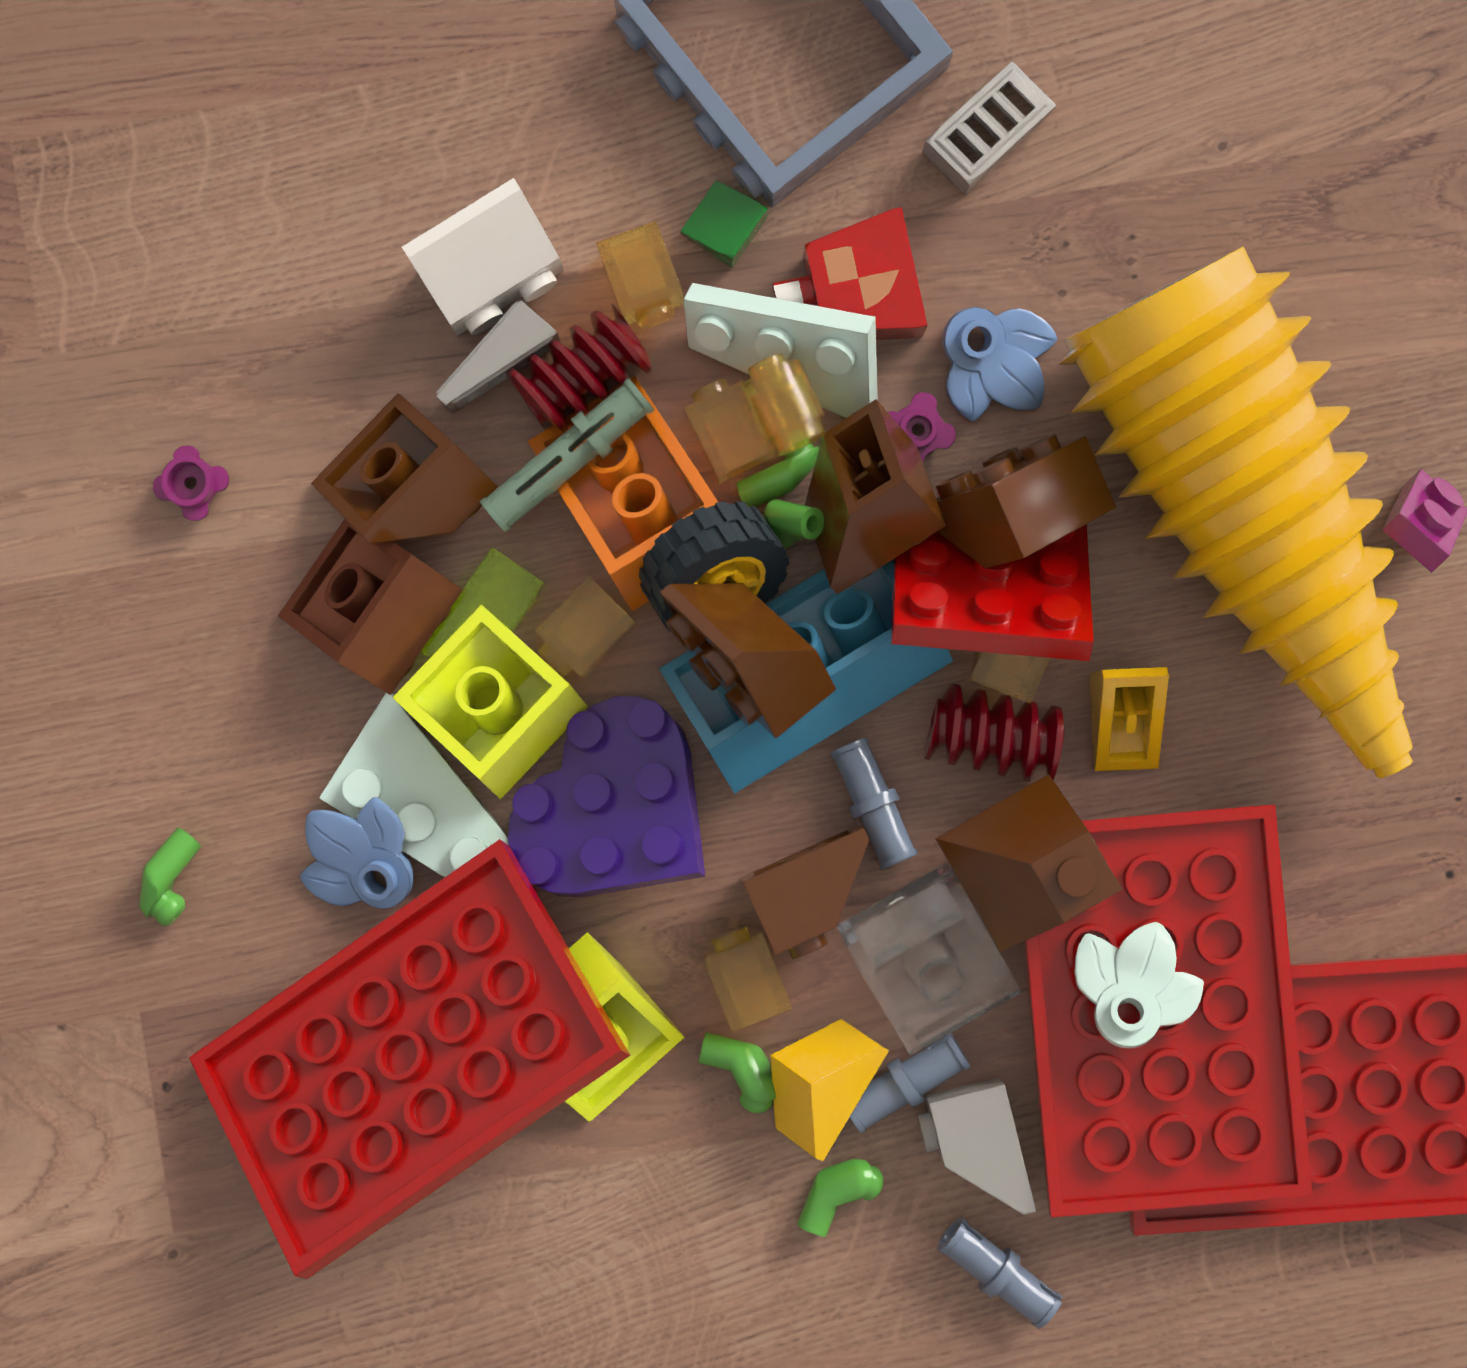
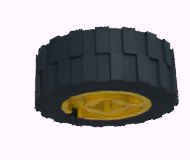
(712, 548)

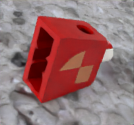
(865, 273)

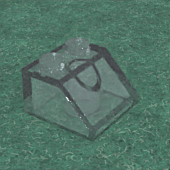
(928, 959)

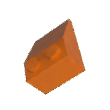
(631, 494)

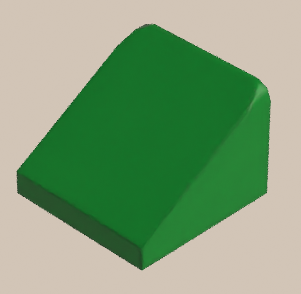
(725, 223)

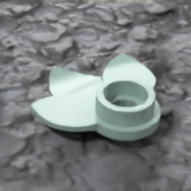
(1139, 975)

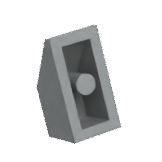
(979, 1140)

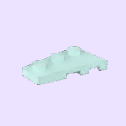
(830, 343)
(407, 772)

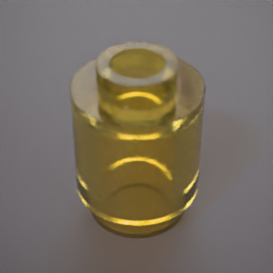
(784, 404)

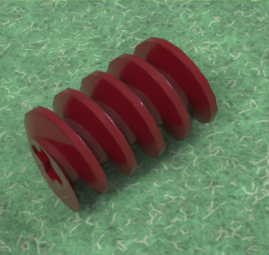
(580, 369)
(996, 732)

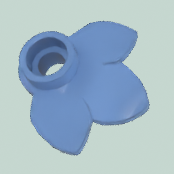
(1003, 366)
(351, 850)

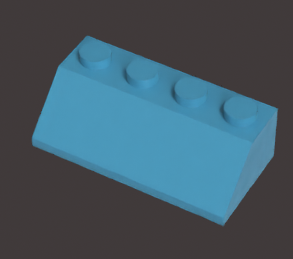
(856, 648)

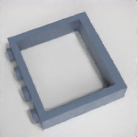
(718, 126)

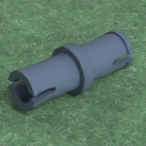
(874, 803)
(908, 1081)
(999, 1272)

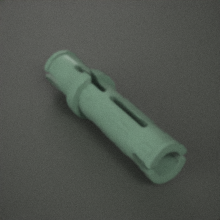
(627, 408)

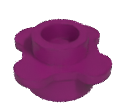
(924, 412)
(186, 465)

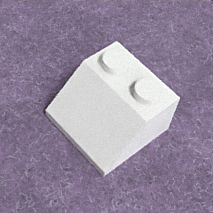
(485, 259)

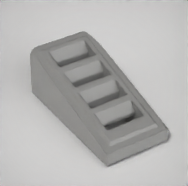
(953, 161)
(504, 347)

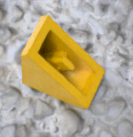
(1127, 717)
(822, 1083)

